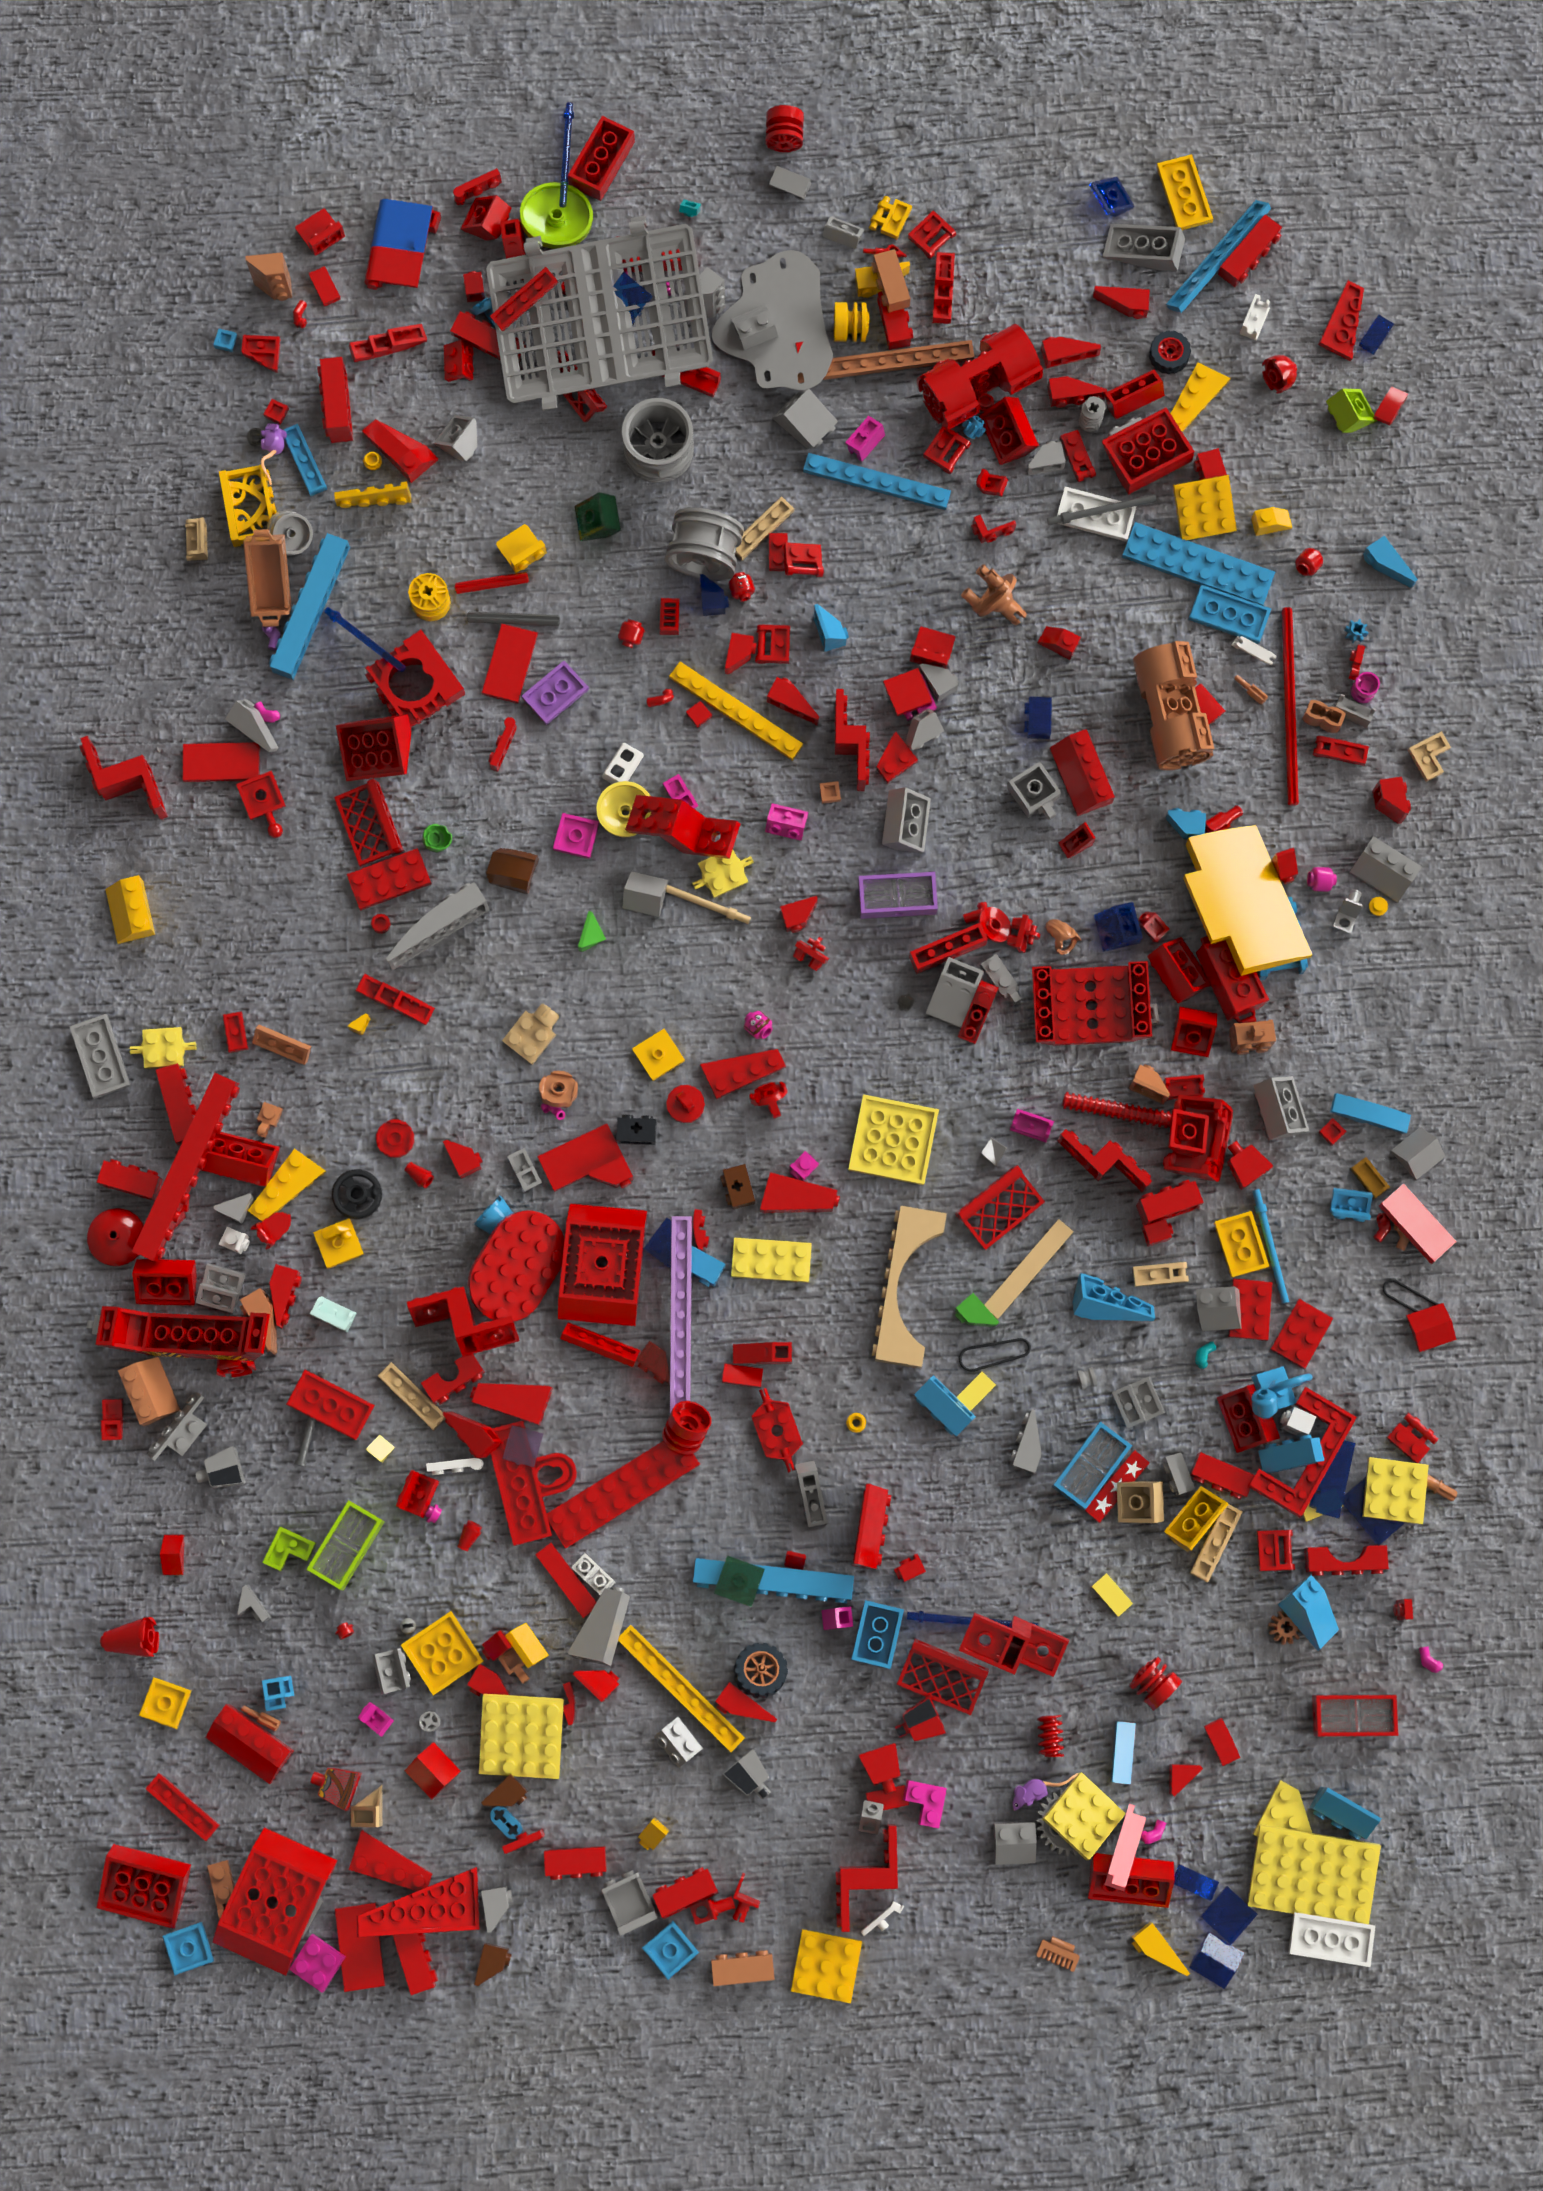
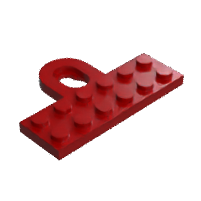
(524, 1493)

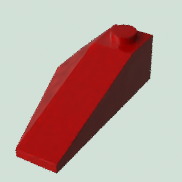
(401, 450)

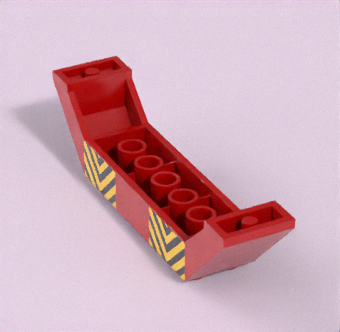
(183, 1334)

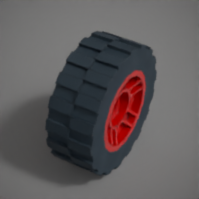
(1178, 347)

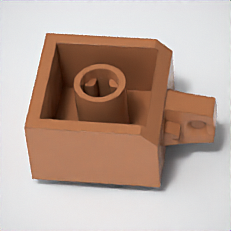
(1252, 1036)

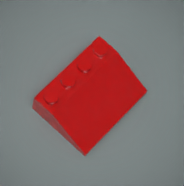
(1148, 450)
(375, 747)
(870, 1527)
(143, 1886)

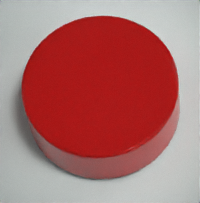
(380, 923)

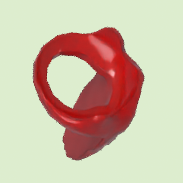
(272, 1228)

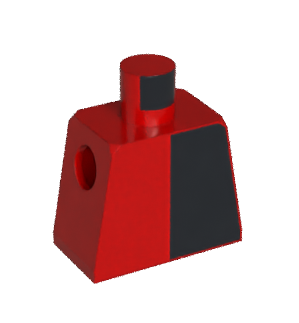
(921, 1721)

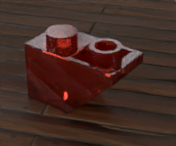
(654, 1360)

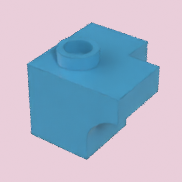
(276, 1691)

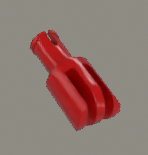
(1223, 820)

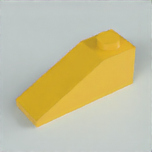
(866, 280)
(1155, 1946)

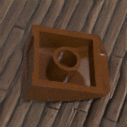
(512, 869)

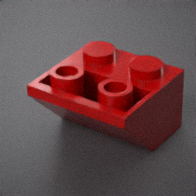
(1391, 798)

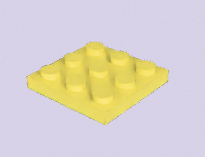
(1395, 1490)
(1084, 1816)

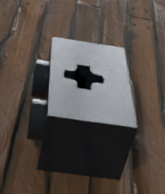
(626, 1134)

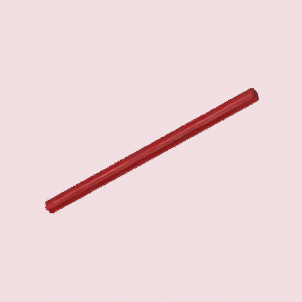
(1290, 706)

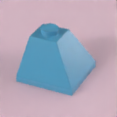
(829, 629)

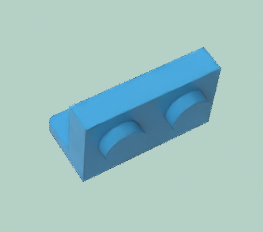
(1351, 1204)

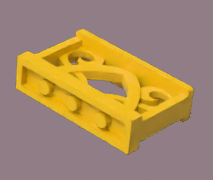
(229, 488)

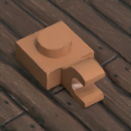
(268, 1116)
(512, 1664)

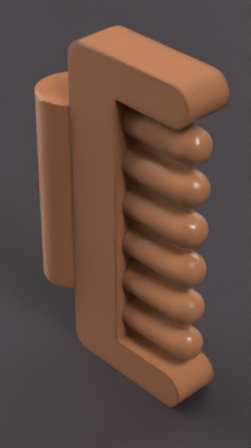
(1059, 1948)

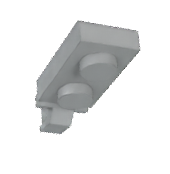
(1001, 978)

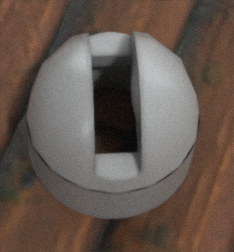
(409, 1630)

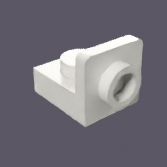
(234, 1240)

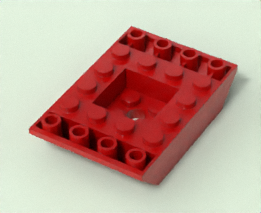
(608, 1292)

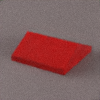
(1431, 1327)

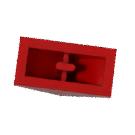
(1077, 840)
(172, 1555)
(1180, 1776)

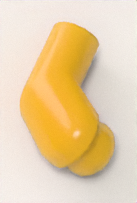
(337, 1230)

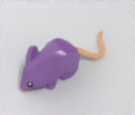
(273, 442)
(1033, 1790)

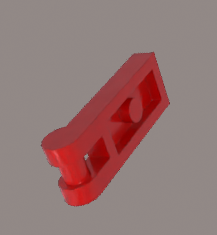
(477, 186)
(1077, 455)
(503, 743)
(1341, 750)

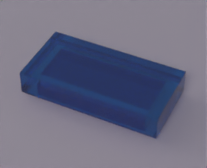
(1376, 334)

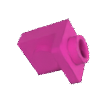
(803, 1166)

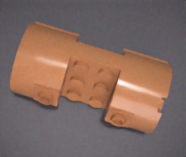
(1168, 683)

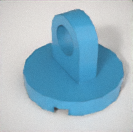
(486, 307)

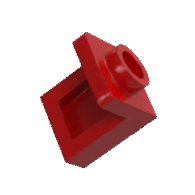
(991, 483)

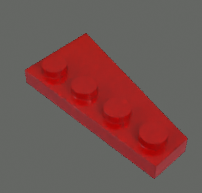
(1342, 325)
(737, 1072)
(384, 1863)

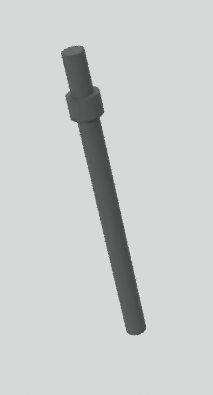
(1066, 517)

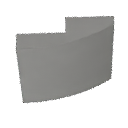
(220, 1288)
(1138, 1402)

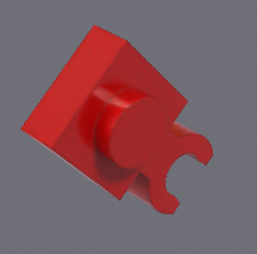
(1356, 657)

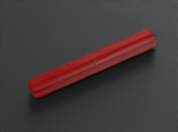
(491, 582)

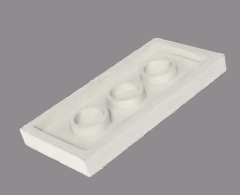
(1109, 524)
(1331, 1939)

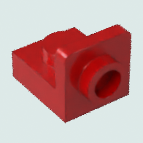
(1153, 925)

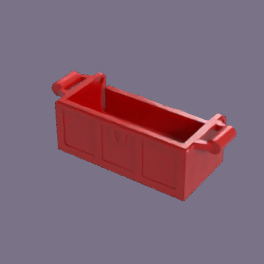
(1234, 992)

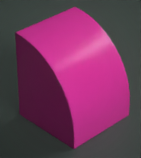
(837, 1618)

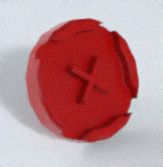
(768, 1095)
(685, 1104)

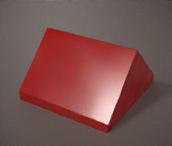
(432, 1770)

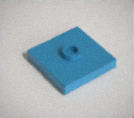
(188, 1948)
(670, 1950)

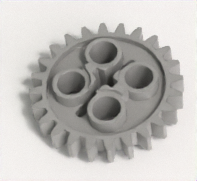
(1055, 1840)

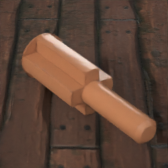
(1252, 690)
(263, 1718)

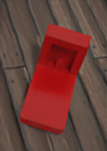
(984, 535)

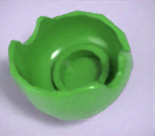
(436, 838)

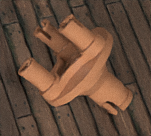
(997, 596)

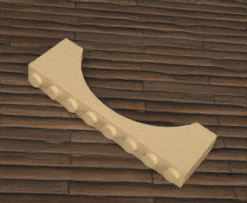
(894, 1340)

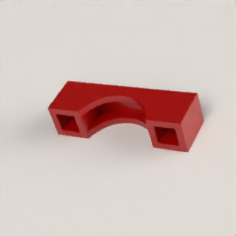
(1371, 1559)

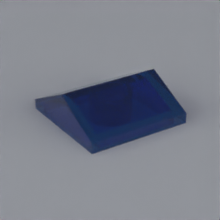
(1112, 196)
(1216, 1960)

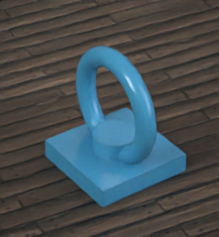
(1279, 1383)

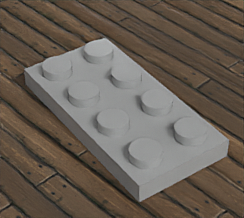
(100, 1056)

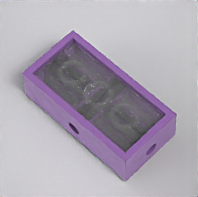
(897, 895)

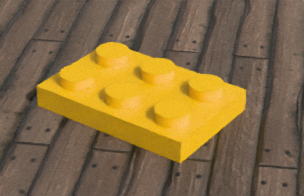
(1241, 1244)

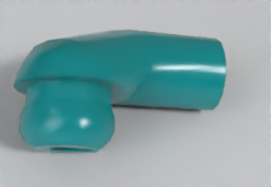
(1202, 1354)

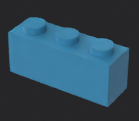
(944, 1406)
(1291, 1454)

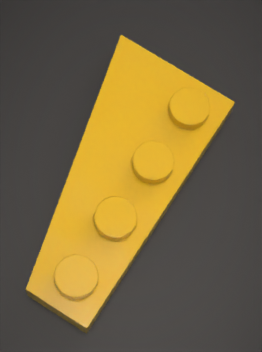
(372, 496)

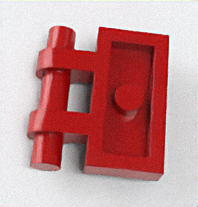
(1408, 1442)

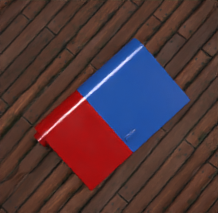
(398, 244)

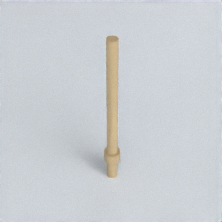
(730, 913)

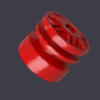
(784, 128)
(686, 1427)
(1155, 1683)

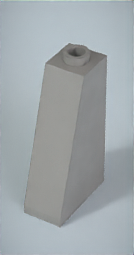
(602, 1628)

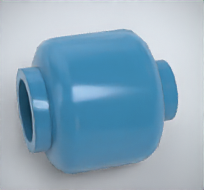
(1264, 1403)

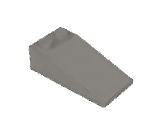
(1145, 246)

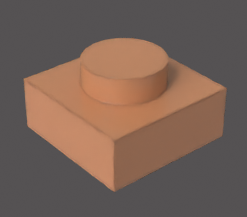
(830, 792)

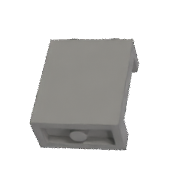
(629, 1902)

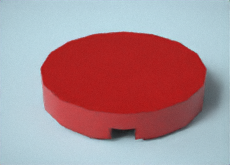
(395, 1138)

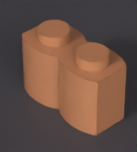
(1321, 715)

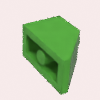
(975, 1313)

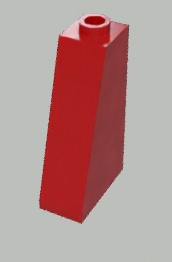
(794, 1196)
(514, 1400)

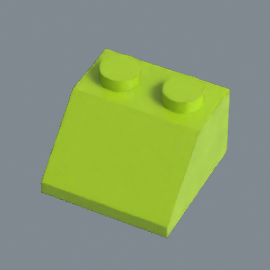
(1350, 410)

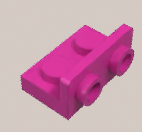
(786, 821)

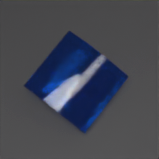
(631, 294)

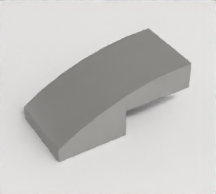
(524, 1169)

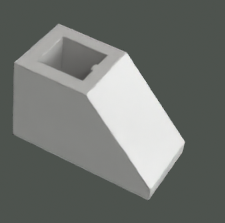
(922, 729)

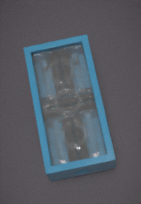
(1091, 1466)

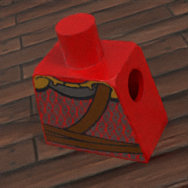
(337, 1786)

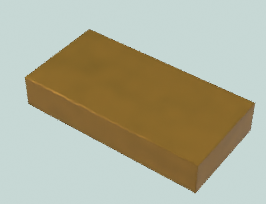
(1370, 1177)

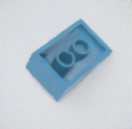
(1311, 1612)

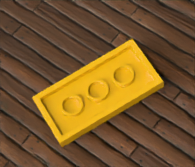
(1184, 192)

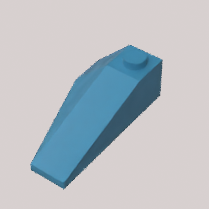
(1100, 1302)

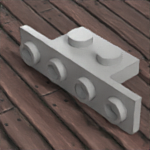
(181, 1431)

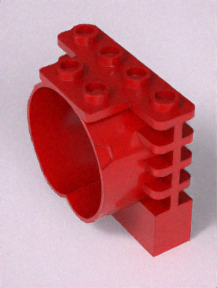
(416, 651)

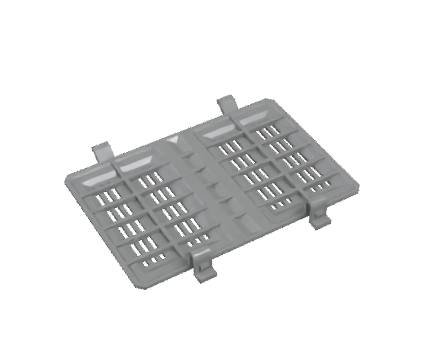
(599, 318)

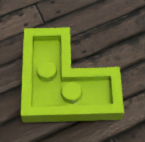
(287, 1543)

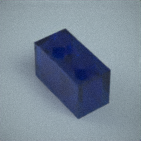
(1038, 717)

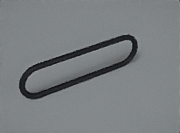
(1408, 1288)

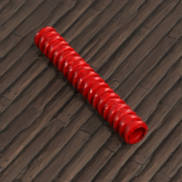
(1116, 1110)

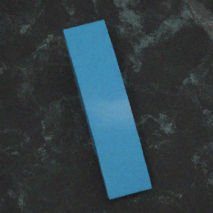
(1370, 1113)

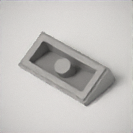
(842, 232)

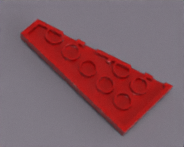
(437, 1908)

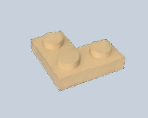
(1425, 755)

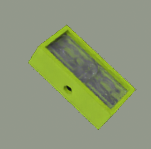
(345, 1545)

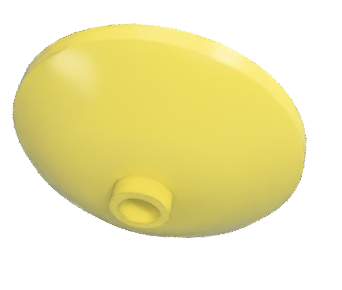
(613, 802)

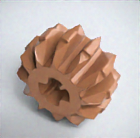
(1280, 1632)

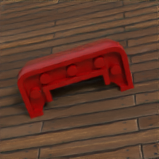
(1209, 1165)

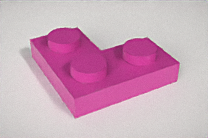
(930, 1797)

